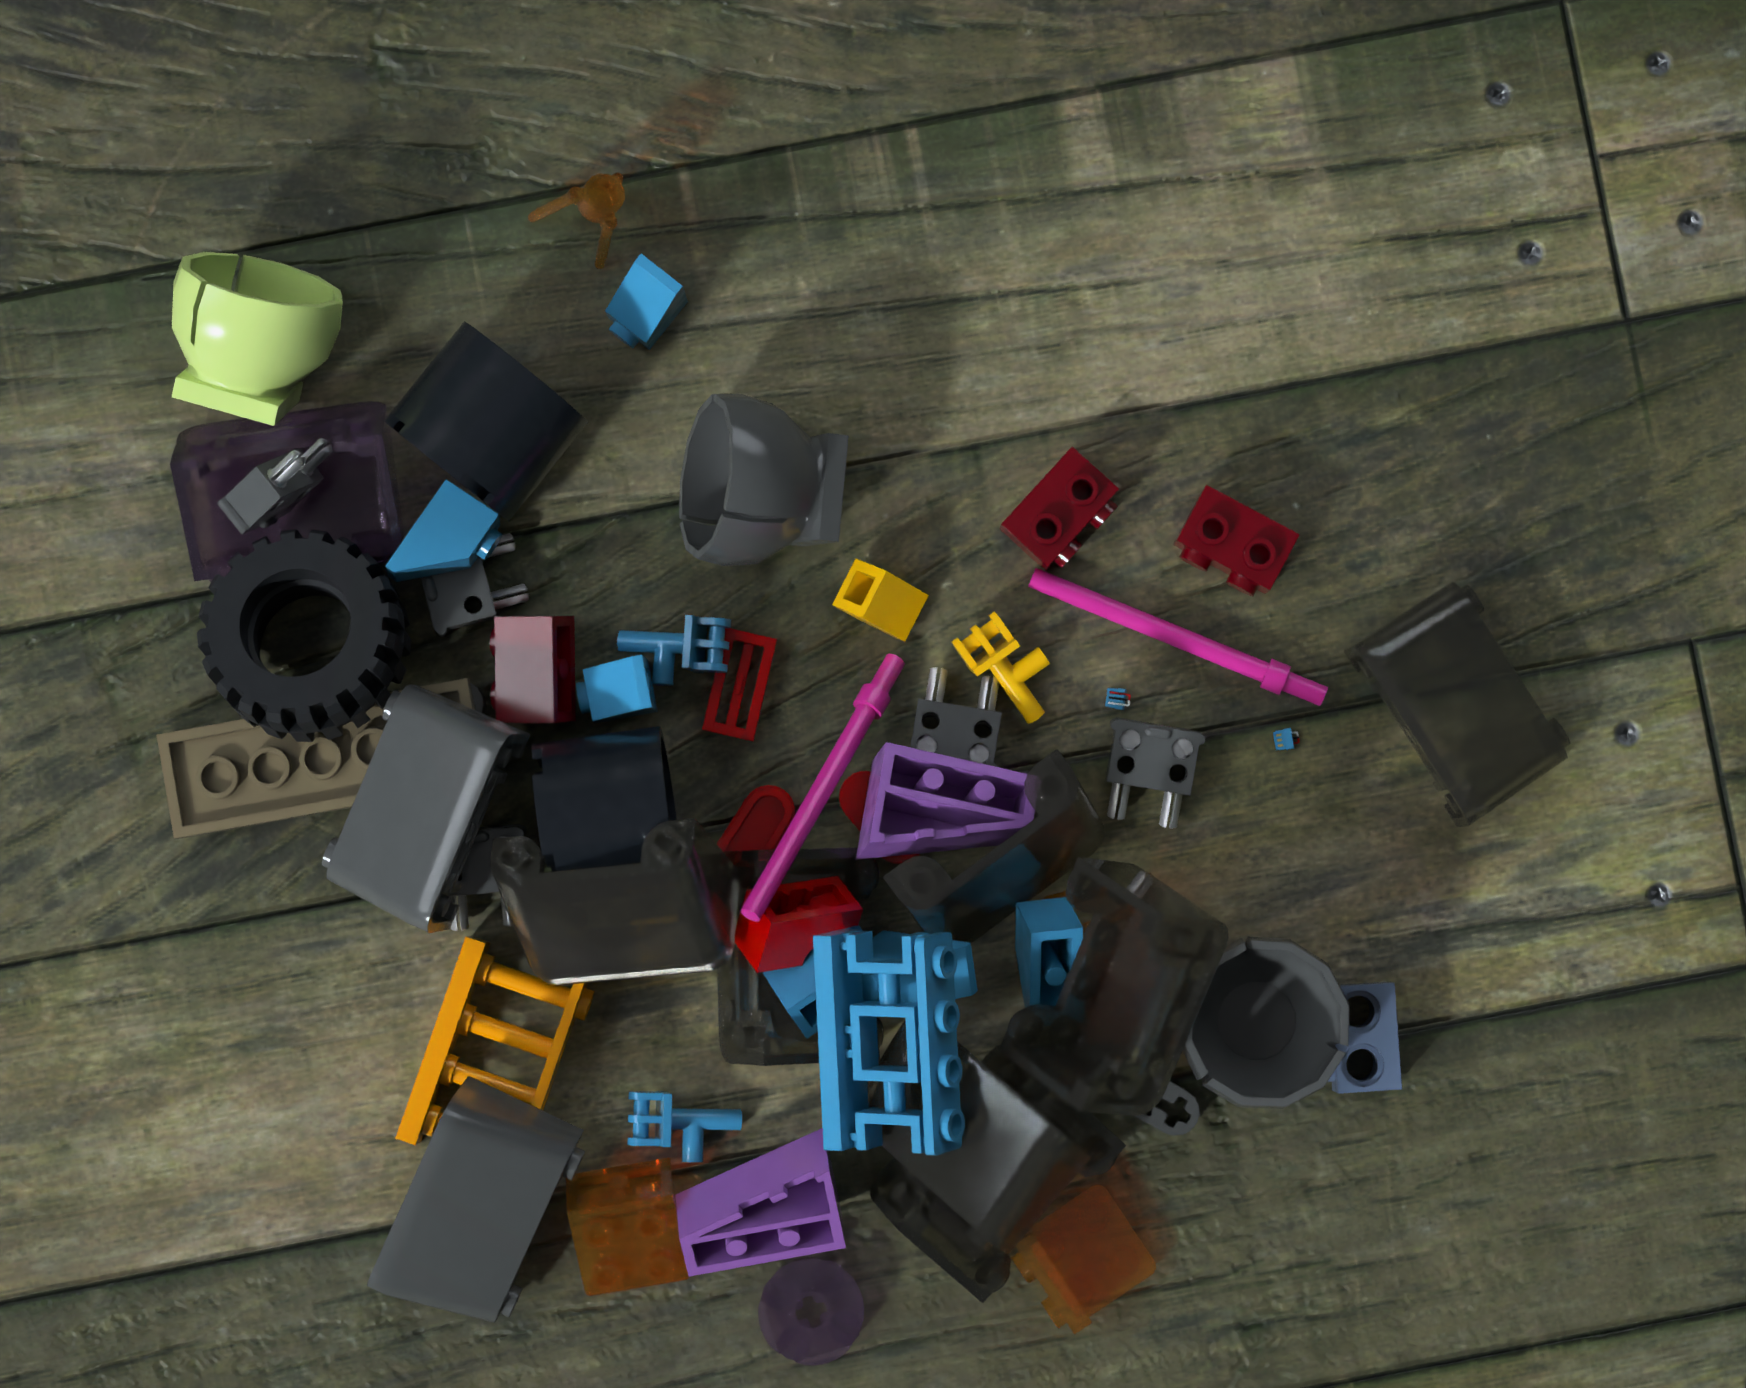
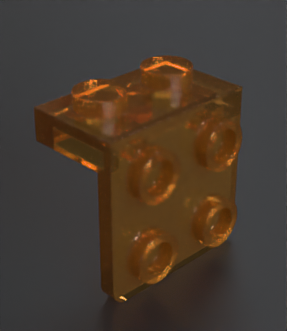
(1083, 1257)

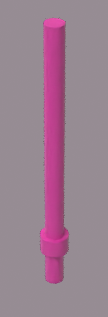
(1273, 675)
(868, 705)

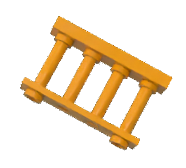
(461, 1017)

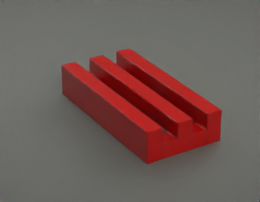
(729, 728)

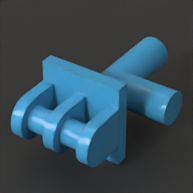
(689, 644)
(691, 1121)

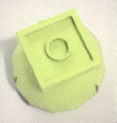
(253, 342)

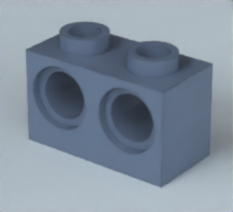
(1375, 1035)

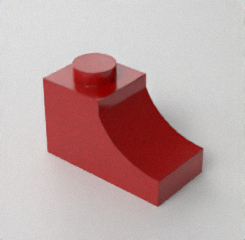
(791, 920)

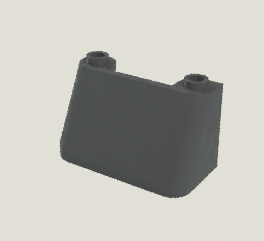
(421, 806)
(476, 1204)

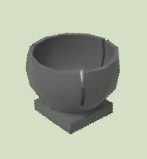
(757, 482)
(1269, 1025)

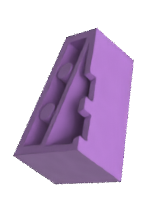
(938, 804)
(762, 1210)

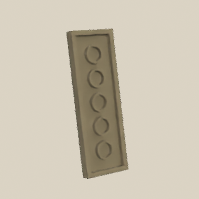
(243, 777)

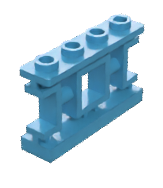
(851, 1041)

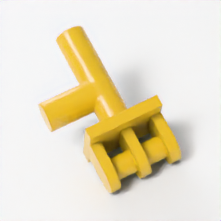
(994, 657)

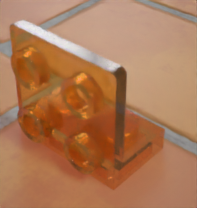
(625, 1226)

